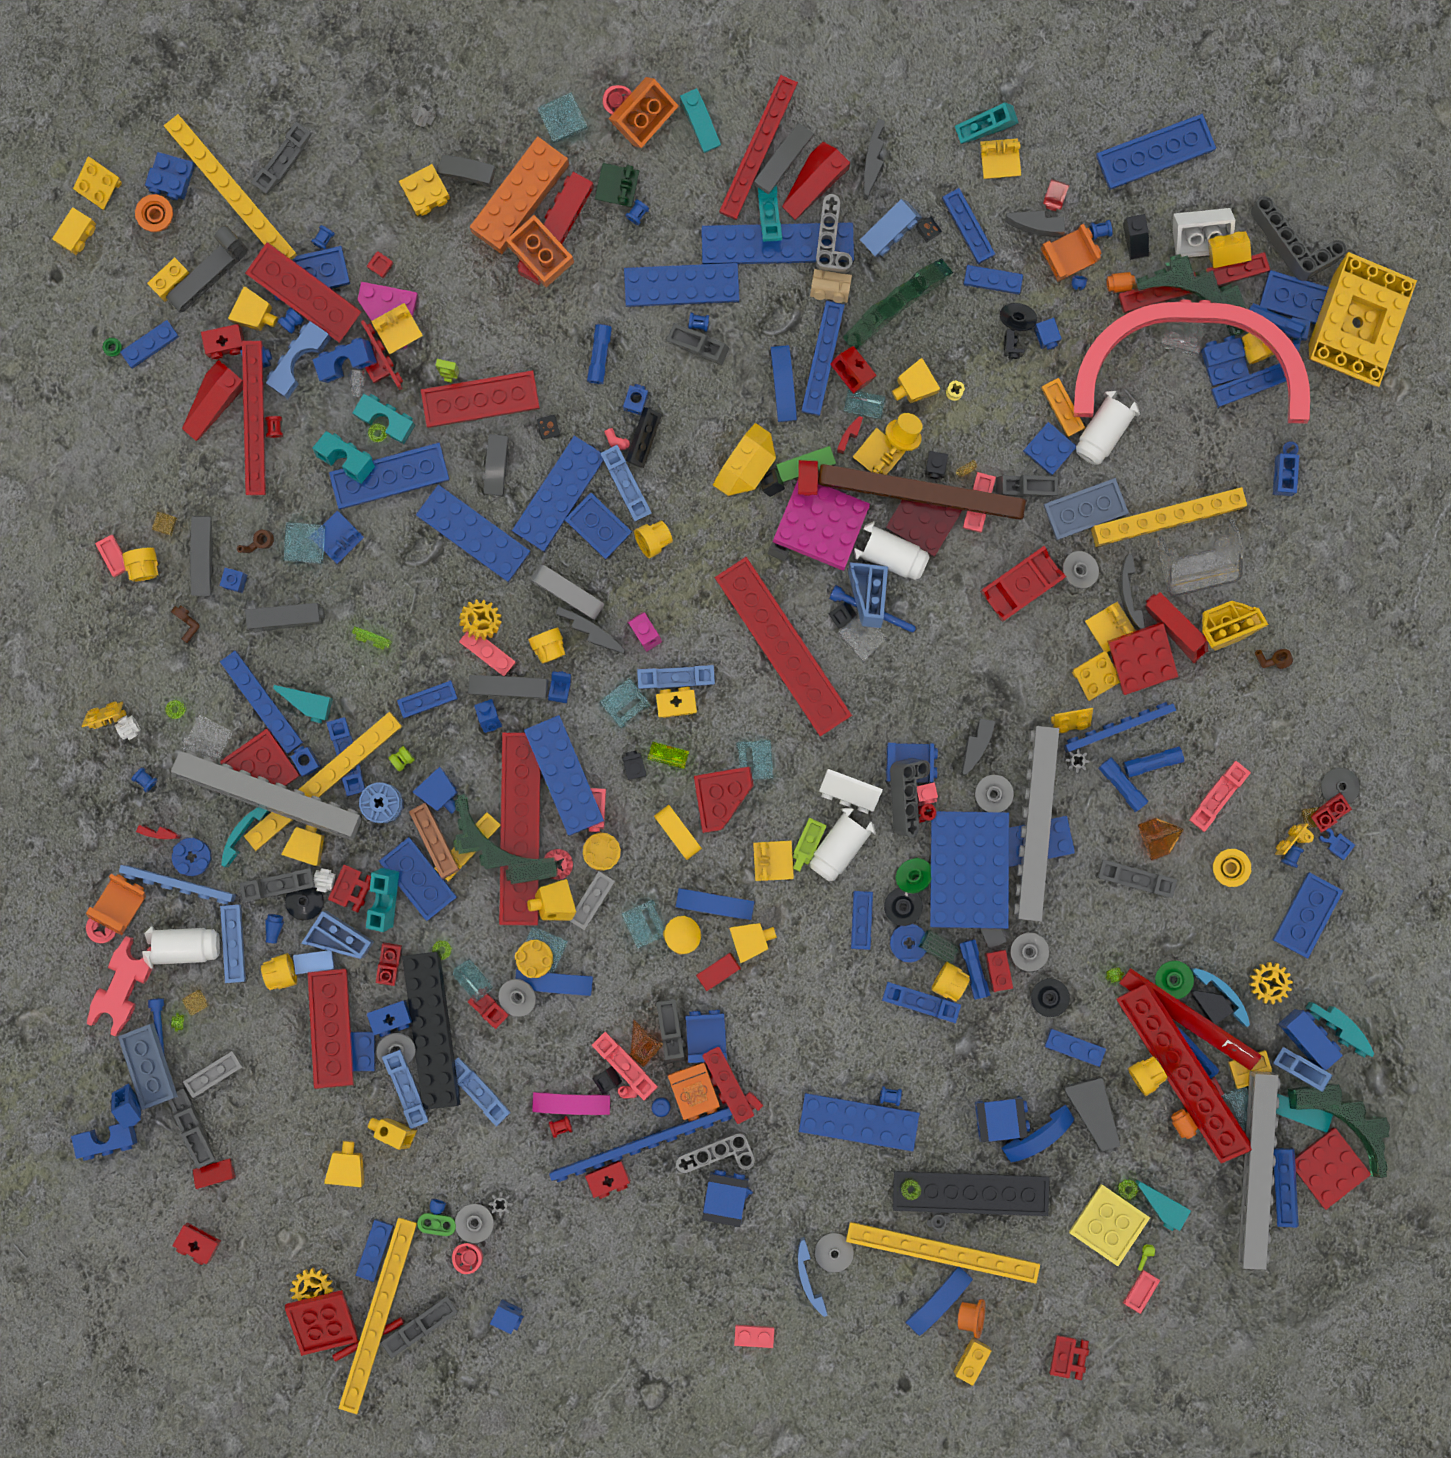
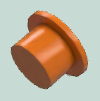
(154, 213)
(972, 1317)

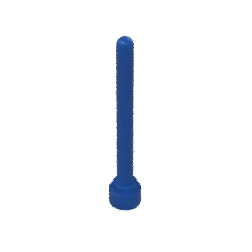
(838, 595)
(156, 1007)

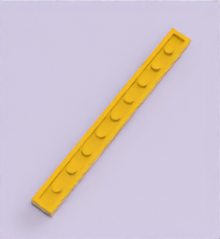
(226, 185)
(328, 776)
(943, 1252)
(377, 1315)

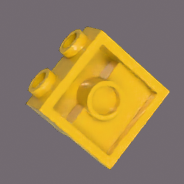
(424, 190)

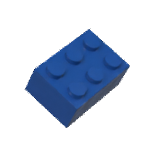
(1310, 1039)

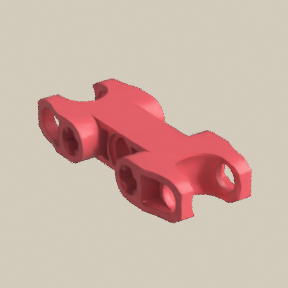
(115, 999)

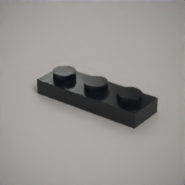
(643, 437)

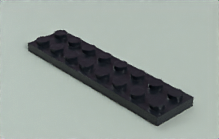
(431, 1030)
(973, 1193)

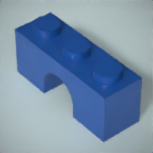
(329, 364)
(87, 1143)

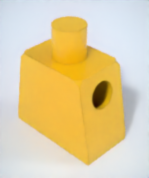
(252, 311)
(916, 383)
(305, 845)
(554, 902)
(751, 940)
(392, 1132)
(346, 1167)

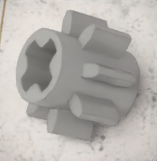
(423, 114)
(1071, 761)
(501, 1209)

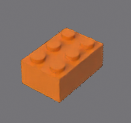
(643, 112)
(540, 251)

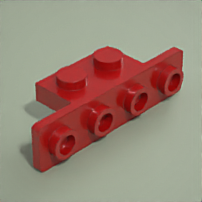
(383, 366)
(725, 1080)

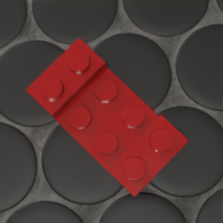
(1022, 584)

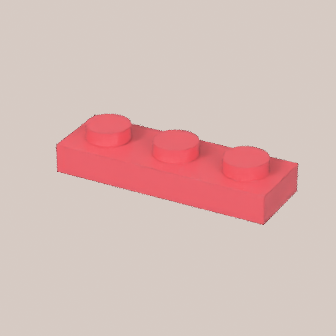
(973, 520)
(488, 653)

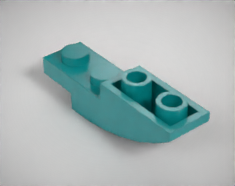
(1347, 1030)

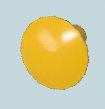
(601, 851)
(682, 935)
(534, 958)

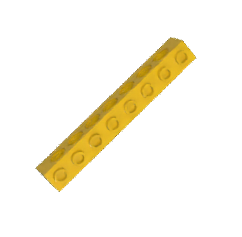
(1168, 517)

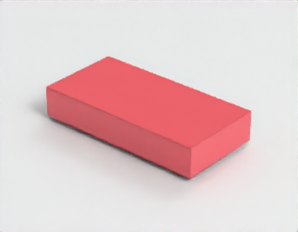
(112, 555)
(1141, 1291)

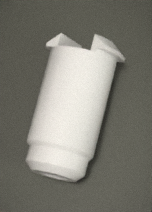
(1105, 429)
(894, 552)
(840, 846)
(181, 946)

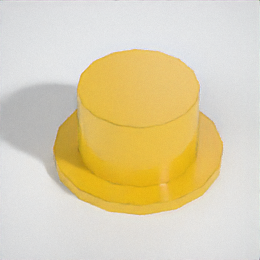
(905, 432)
(1232, 867)

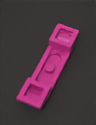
(571, 1104)

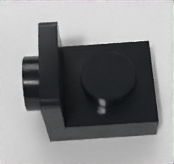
(1010, 342)
(936, 465)
(634, 765)

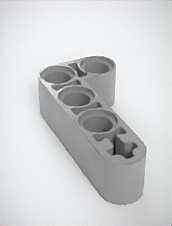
(830, 233)
(566, 591)
(713, 1156)

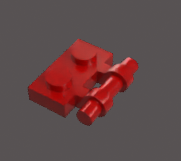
(346, 885)
(1063, 1357)

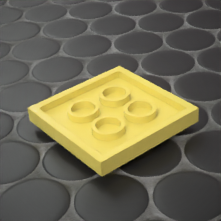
(1109, 1225)

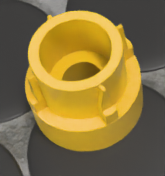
(1255, 349)
(652, 538)
(141, 564)
(548, 645)
(279, 972)
(950, 982)
(1147, 1075)

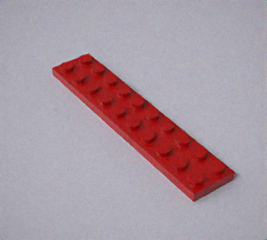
(783, 646)
(519, 825)
(1184, 1072)

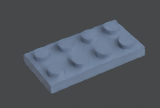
(1085, 509)
(147, 1066)

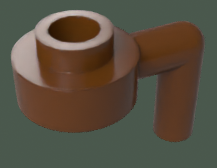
(258, 542)
(182, 614)
(1281, 659)

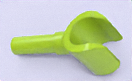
(1147, 1250)

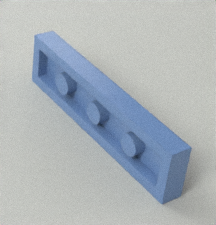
(233, 943)

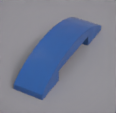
(783, 383)
(342, 738)
(714, 904)
(559, 983)
(921, 1002)
(1040, 1139)
(940, 1301)

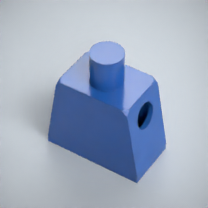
(438, 791)

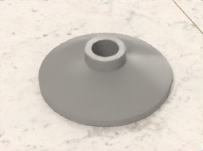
(1085, 564)
(1004, 793)
(1039, 954)
(512, 1003)
(404, 1042)
(467, 1230)
(830, 1243)

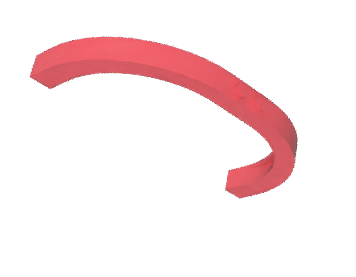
(1199, 312)

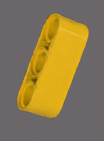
(677, 832)

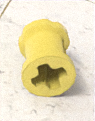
(957, 385)

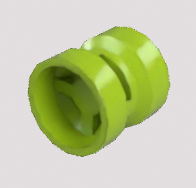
(405, 756)

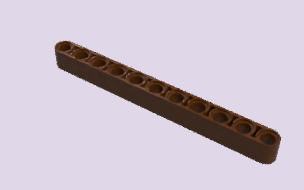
(921, 492)

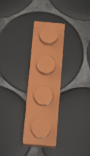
(434, 840)

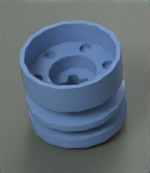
(392, 802)

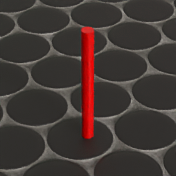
(353, 1347)

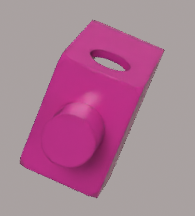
(644, 631)

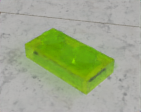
(363, 636)
(668, 755)

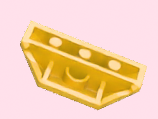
(747, 462)
(1231, 623)

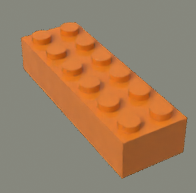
(519, 194)

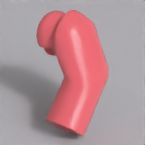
(613, 440)
(627, 1092)

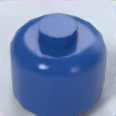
(661, 1107)

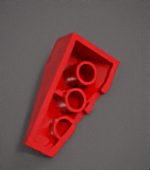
(818, 174)
(213, 397)

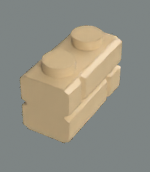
(830, 286)

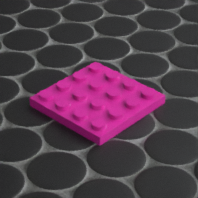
(822, 525)

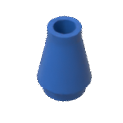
(273, 927)

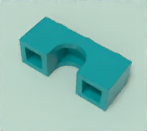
(370, 409)
(332, 447)
(381, 914)

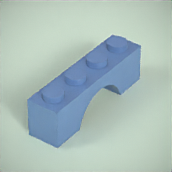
(310, 340)

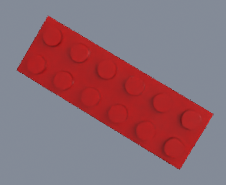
(303, 292)
(480, 399)
(330, 1029)

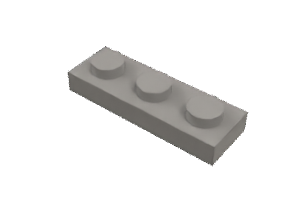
(592, 900)
(213, 1074)

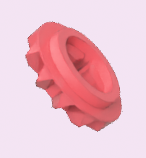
(567, 863)
(98, 936)

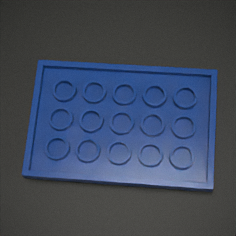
(969, 870)

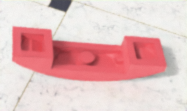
(1219, 795)
(625, 1065)

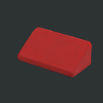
(213, 1173)

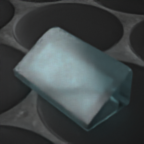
(864, 404)
(472, 980)

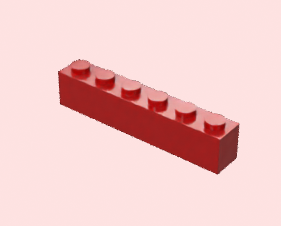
(563, 214)

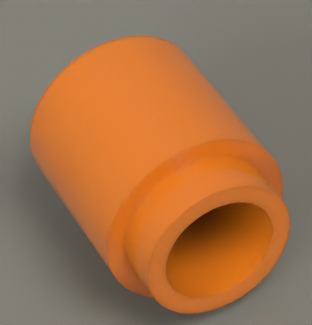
(1120, 282)
(1184, 1124)

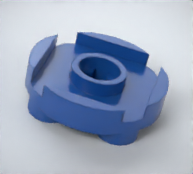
(182, 850)
(897, 943)

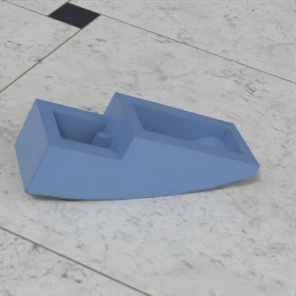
(1302, 1069)

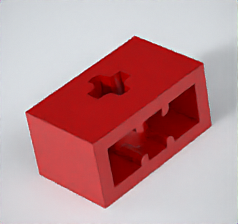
(214, 338)
(853, 369)
(998, 970)
(597, 1177)
(206, 1244)

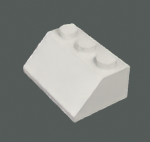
(1194, 229)
(850, 791)

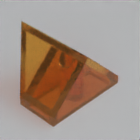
(1159, 837)
(643, 1044)

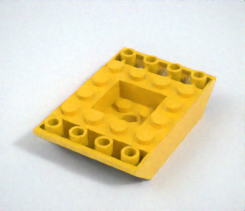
(1379, 302)

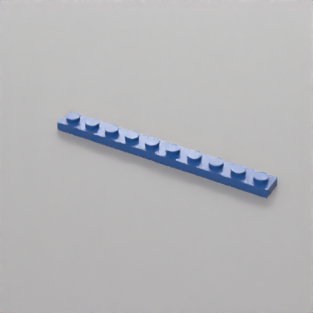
(634, 1147)

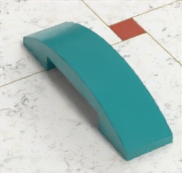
(769, 215)
(230, 852)
(1312, 1117)

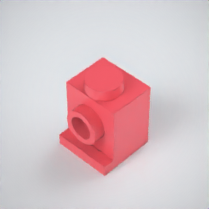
(926, 794)

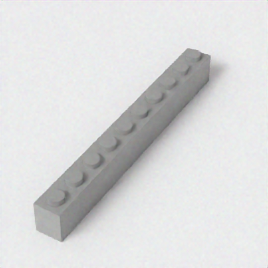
(266, 795)
(1037, 823)
(1258, 1170)

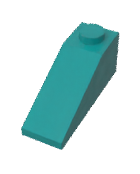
(699, 120)
(987, 123)
(310, 704)
(1168, 1210)

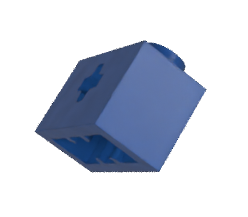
(1286, 474)
(378, 1018)
(126, 1106)
(507, 1317)

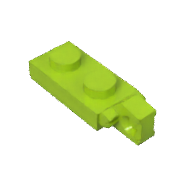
(447, 370)
(808, 843)

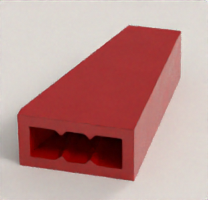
(1177, 627)

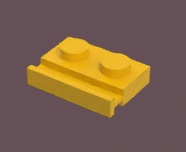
(1241, 1074)

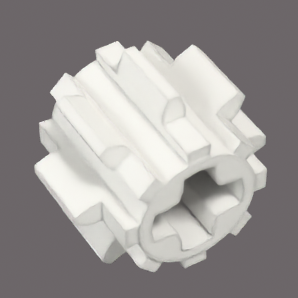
(127, 727)
(324, 880)

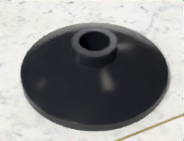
(1018, 316)
(313, 904)
(913, 907)
(1057, 1004)

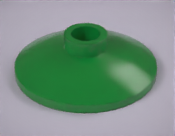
(909, 871)
(1183, 975)

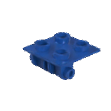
(340, 537)

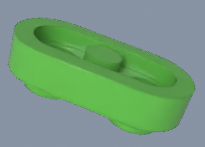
(437, 1224)

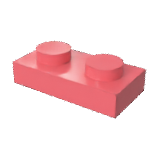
(754, 1336)

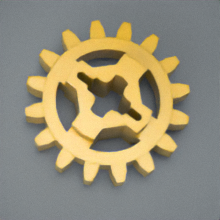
(476, 612)
(1268, 990)
(310, 1282)

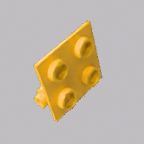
(1000, 158)
(96, 183)
(397, 328)
(878, 453)
(1109, 625)
(1096, 675)
(98, 717)
(1072, 720)
(1296, 833)
(773, 860)

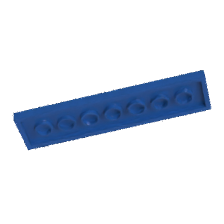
(745, 244)

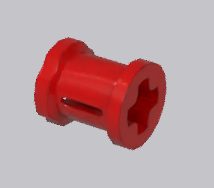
(270, 432)
(926, 816)
(560, 1126)

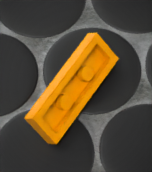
(1062, 407)

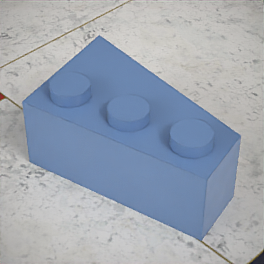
(891, 228)
(869, 591)
(337, 936)

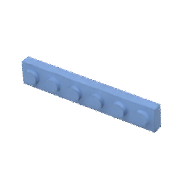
(170, 882)

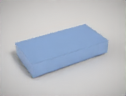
(313, 962)

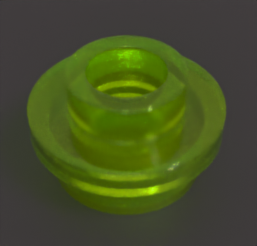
(371, 432)
(181, 709)
(446, 945)
(1114, 975)
(177, 1022)
(1125, 1183)
(911, 1196)

